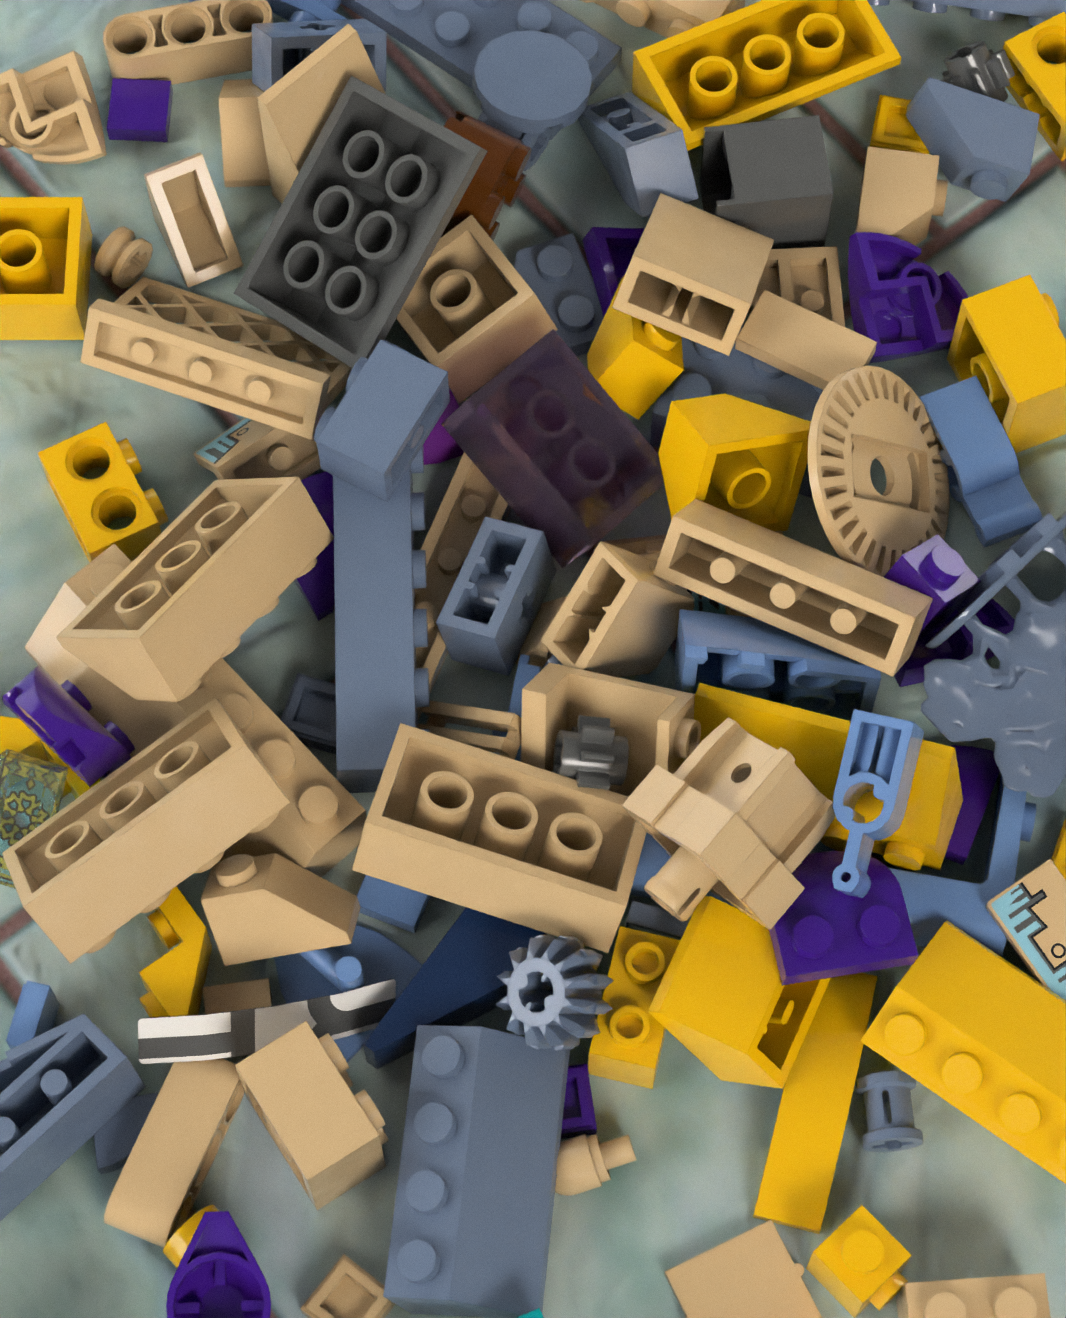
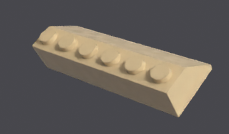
(322, 817)

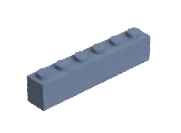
(377, 624)

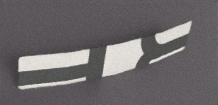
(251, 1029)

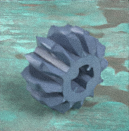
(554, 992)

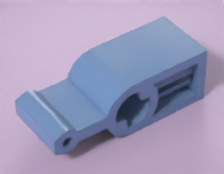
(980, 462)
(881, 759)

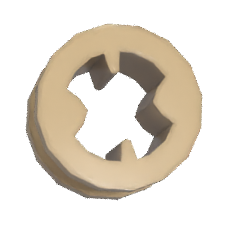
(123, 257)

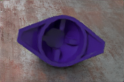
(218, 1275)

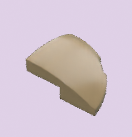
(52, 112)

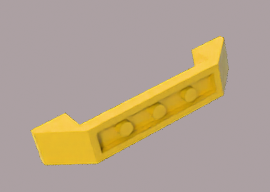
(178, 976)

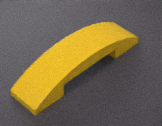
(816, 1108)

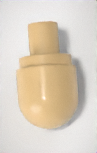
(586, 1162)

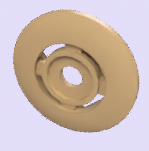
(880, 417)

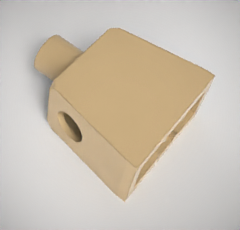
(617, 616)

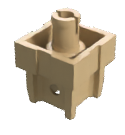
(732, 824)

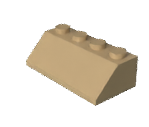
(199, 587)
(143, 831)
(501, 838)

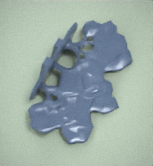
(1026, 696)

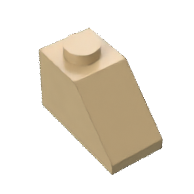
(900, 194)
(274, 909)

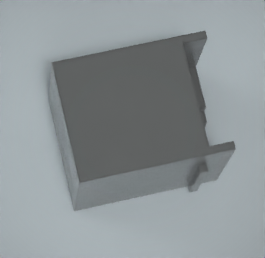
(769, 179)

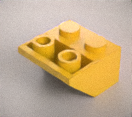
(729, 999)

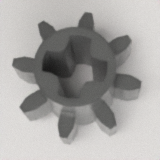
(979, 70)
(591, 754)

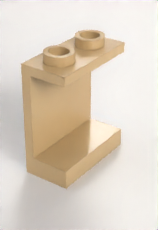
(652, 718)

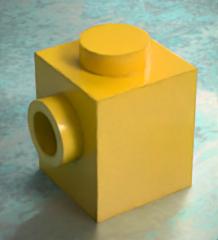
(860, 1263)

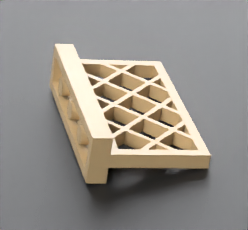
(205, 363)

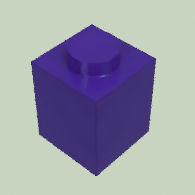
(938, 573)

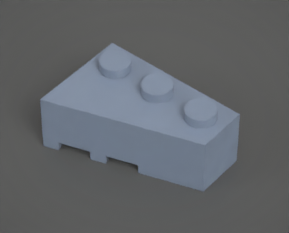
(54, 1100)

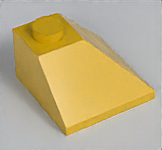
(734, 458)

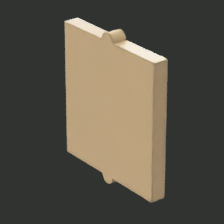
(743, 1280)

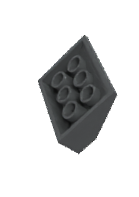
(359, 222)

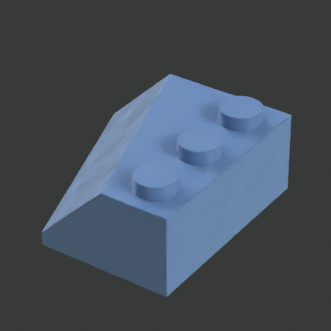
(769, 665)

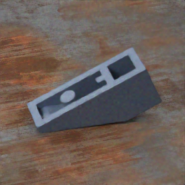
(640, 151)

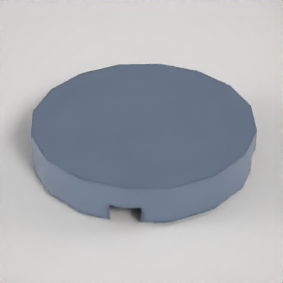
(531, 81)

